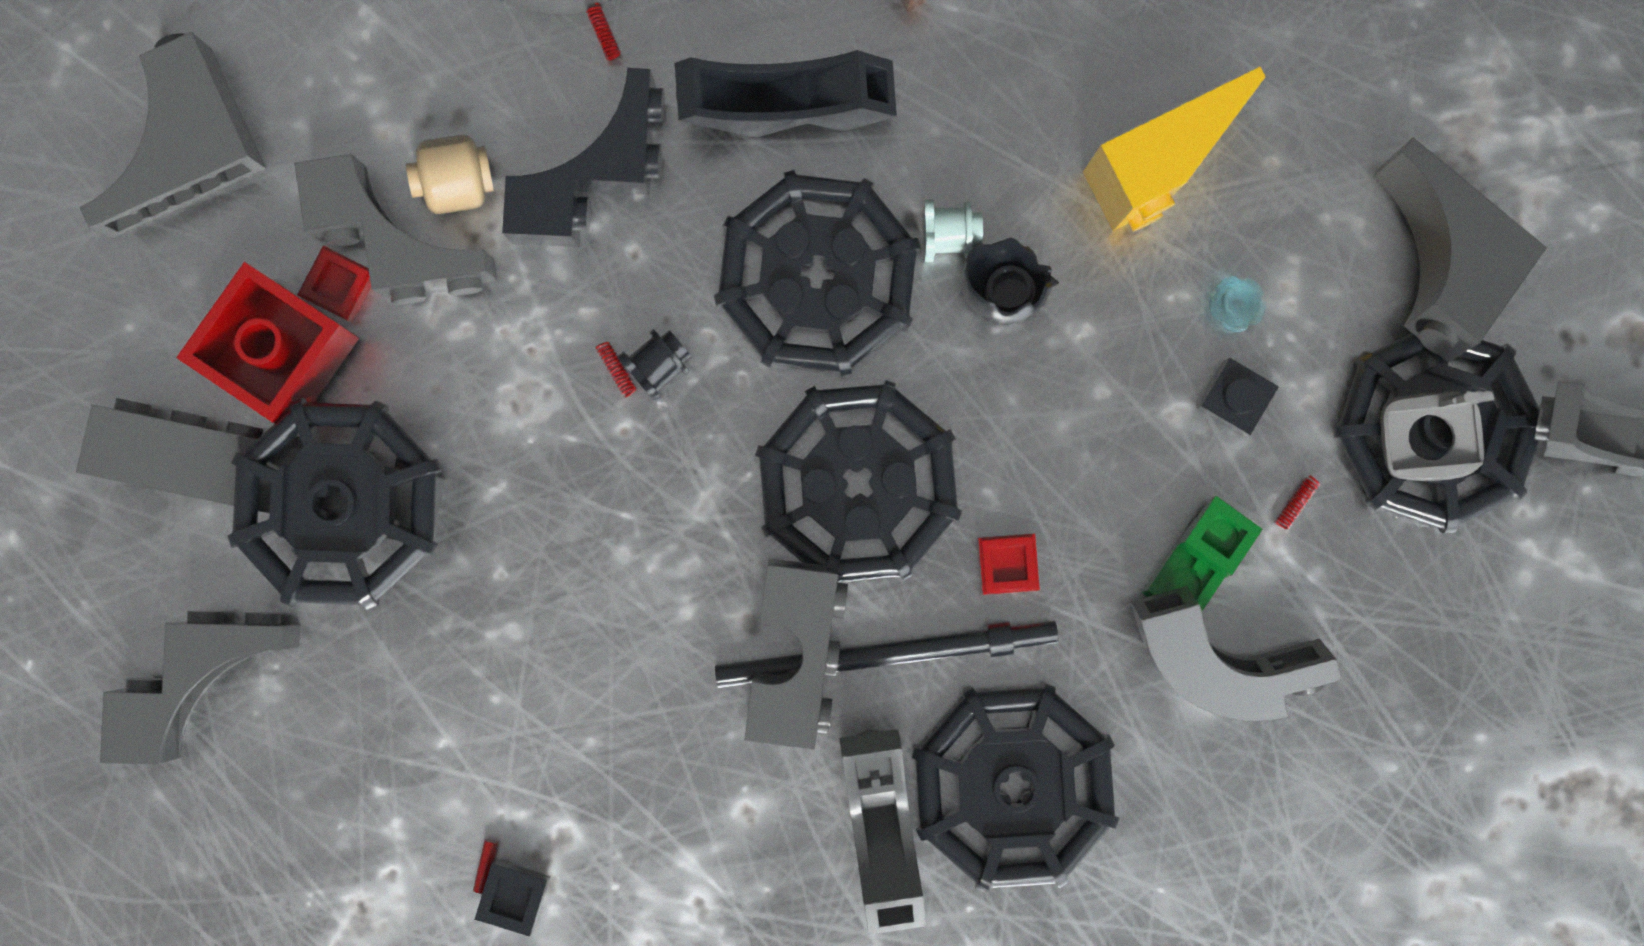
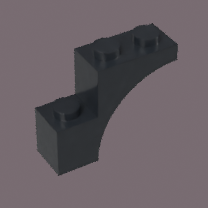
(769, 98)
(551, 205)

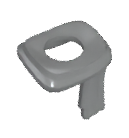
(1459, 413)

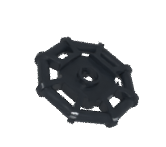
(838, 298)
(858, 449)
(1448, 511)
(308, 528)
(1040, 810)

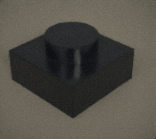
(1237, 397)
(512, 897)

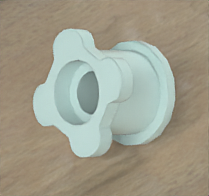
(950, 229)

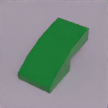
(1206, 552)

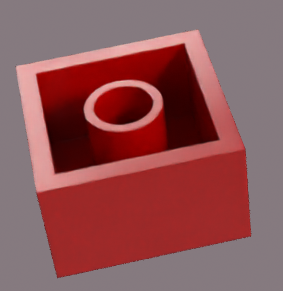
(266, 345)

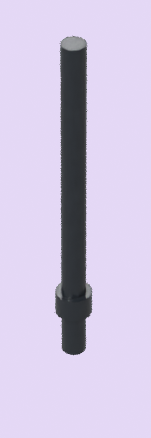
(997, 639)

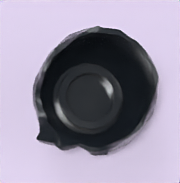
(1005, 282)

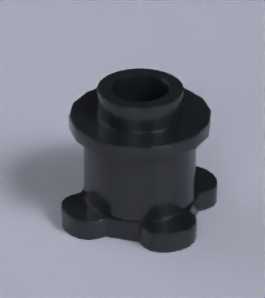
(656, 362)

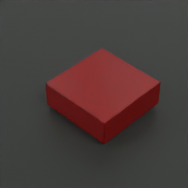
(336, 284)
(1008, 564)

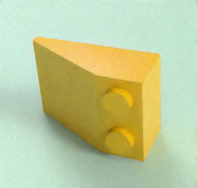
(1151, 163)

